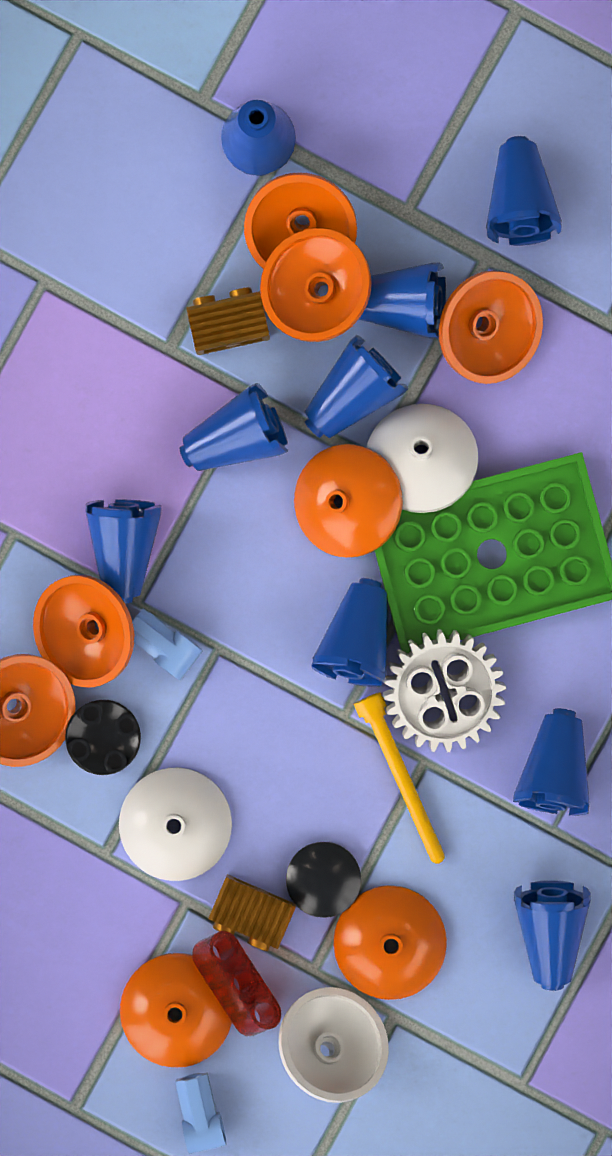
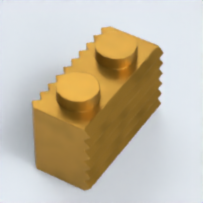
(227, 321)
(251, 913)

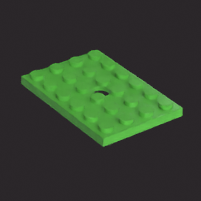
(551, 564)

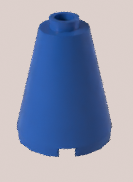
(258, 137)
(521, 196)
(408, 299)
(352, 390)
(236, 433)
(123, 542)
(356, 637)
(556, 767)
(552, 929)

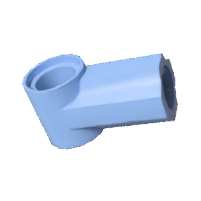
(169, 648)
(201, 1122)

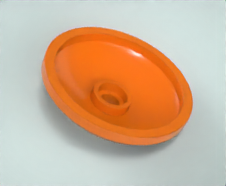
(280, 201)
(298, 271)
(508, 328)
(369, 500)
(68, 634)
(41, 713)
(385, 915)
(144, 1007)

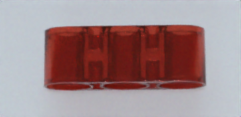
(252, 991)

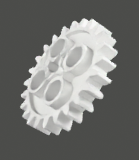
(413, 701)

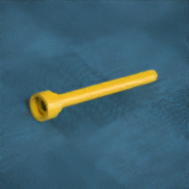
(373, 711)

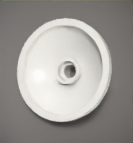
(443, 472)
(179, 796)
(351, 1034)

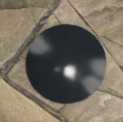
(103, 737)
(323, 879)

